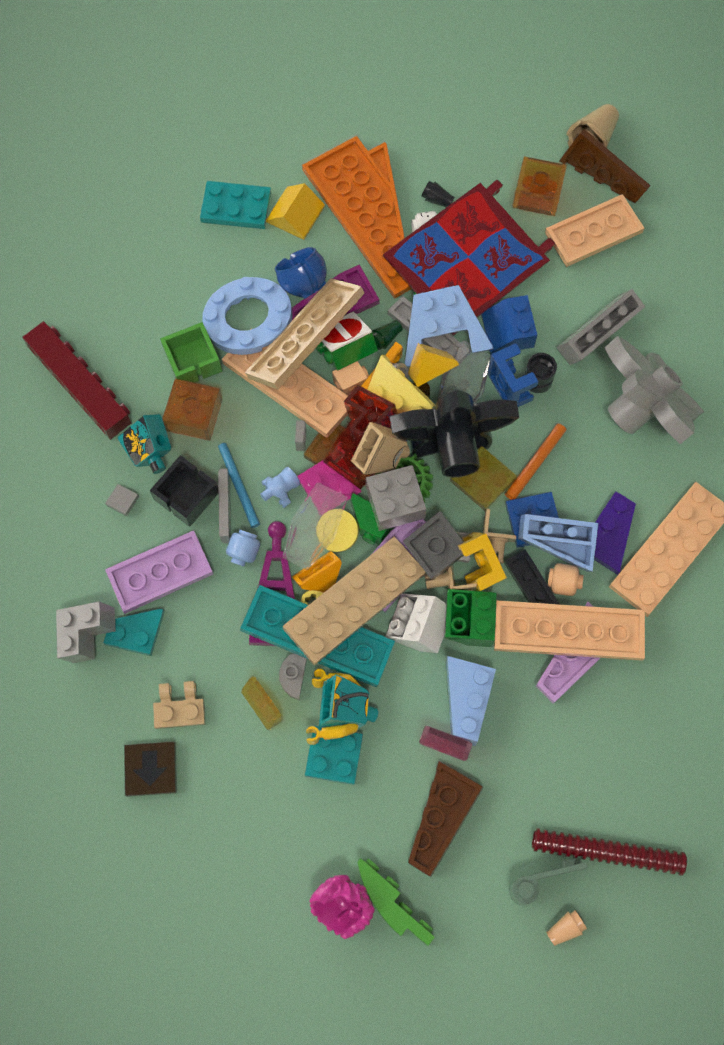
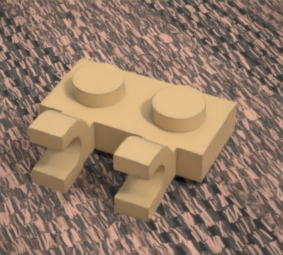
(178, 713)

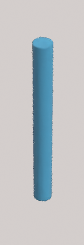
(239, 486)

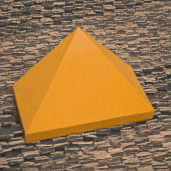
(320, 575)

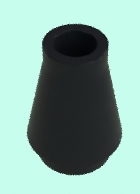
(437, 194)

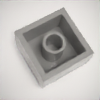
(395, 498)

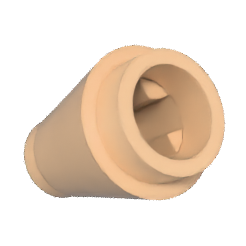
(566, 928)

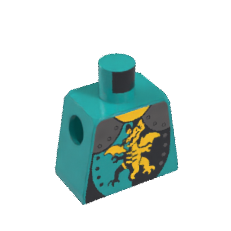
(147, 442)

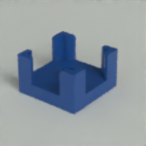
(502, 376)

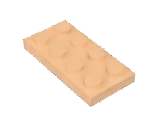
(594, 230)

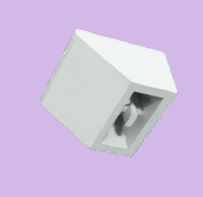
(419, 622)

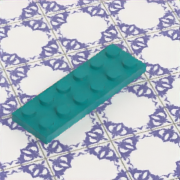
(360, 655)

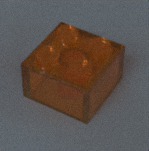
(539, 186)
(192, 409)

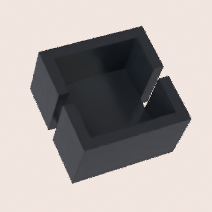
(183, 492)

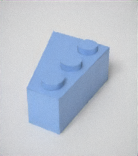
(563, 538)
(468, 697)

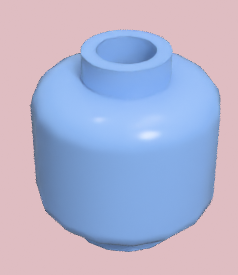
(243, 547)

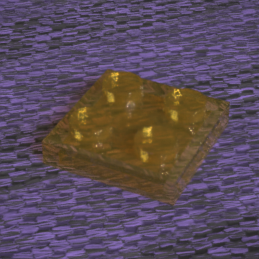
(486, 483)

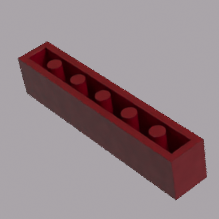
(77, 380)

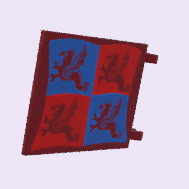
(471, 247)

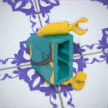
(342, 706)

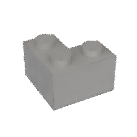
(77, 630)

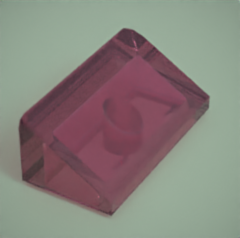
(445, 743)

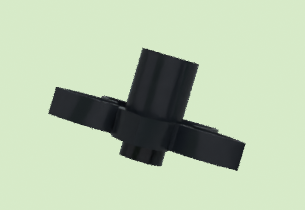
(454, 430)

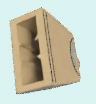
(379, 450)

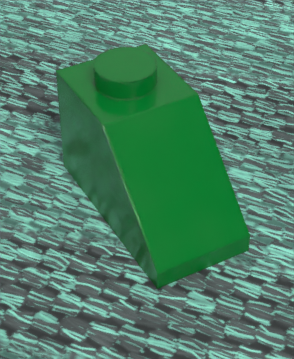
(366, 521)

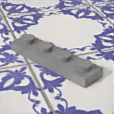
(402, 311)

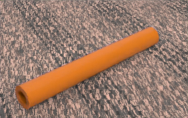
(535, 462)

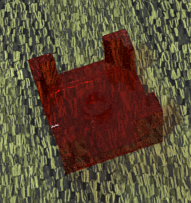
(340, 458)

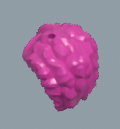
(342, 906)

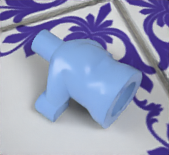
(279, 486)

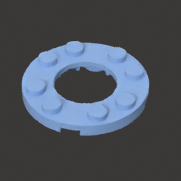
(252, 340)

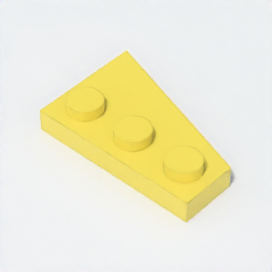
(395, 387)

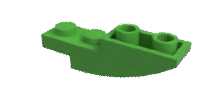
(383, 894)

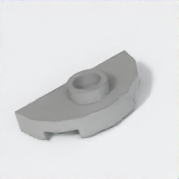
(292, 675)

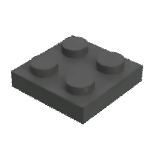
(435, 545)

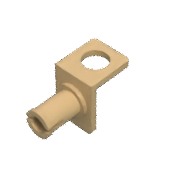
(497, 540)
(448, 579)

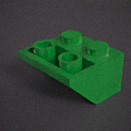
(471, 617)

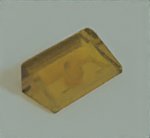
(261, 703)

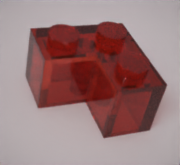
(367, 408)

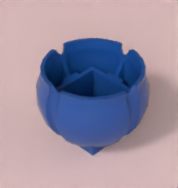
(302, 273)

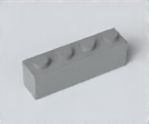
(601, 327)

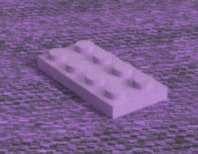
(159, 572)

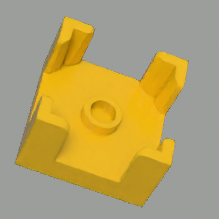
(486, 558)

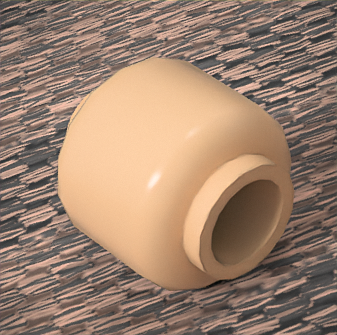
(565, 579)

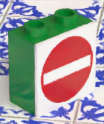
(347, 342)

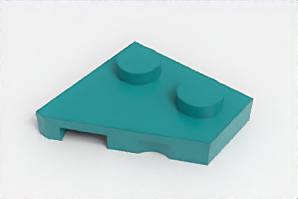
(136, 632)

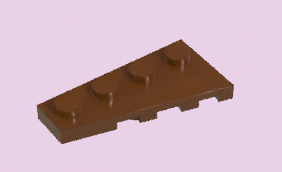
(599, 162)
(446, 810)

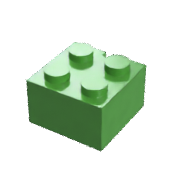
(191, 353)

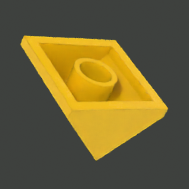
(296, 210)
(429, 364)

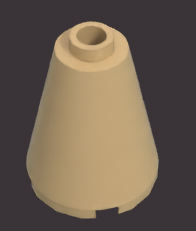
(598, 123)

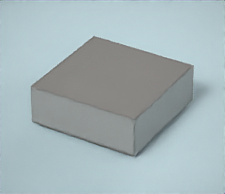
(300, 436)
(122, 500)

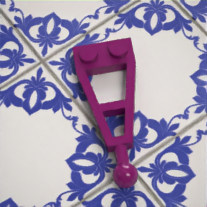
(353, 276)
(276, 531)

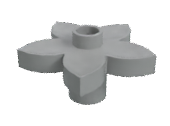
(649, 392)

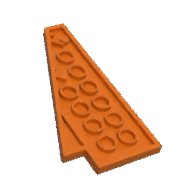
(364, 200)

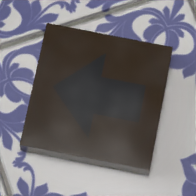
(150, 769)

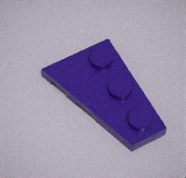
(613, 532)

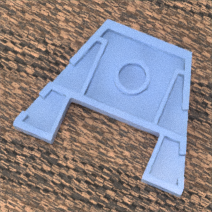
(441, 314)

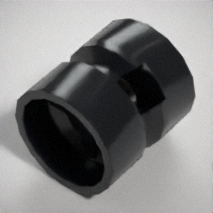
(544, 368)

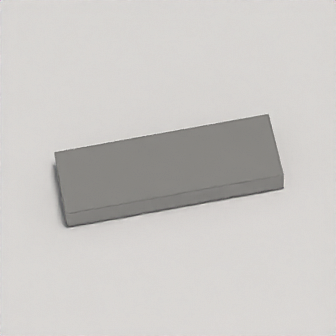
(224, 505)

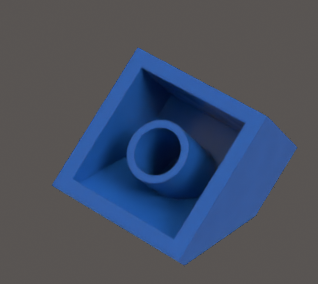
(510, 323)

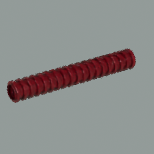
(609, 851)

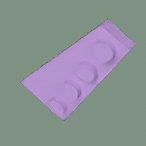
(563, 673)

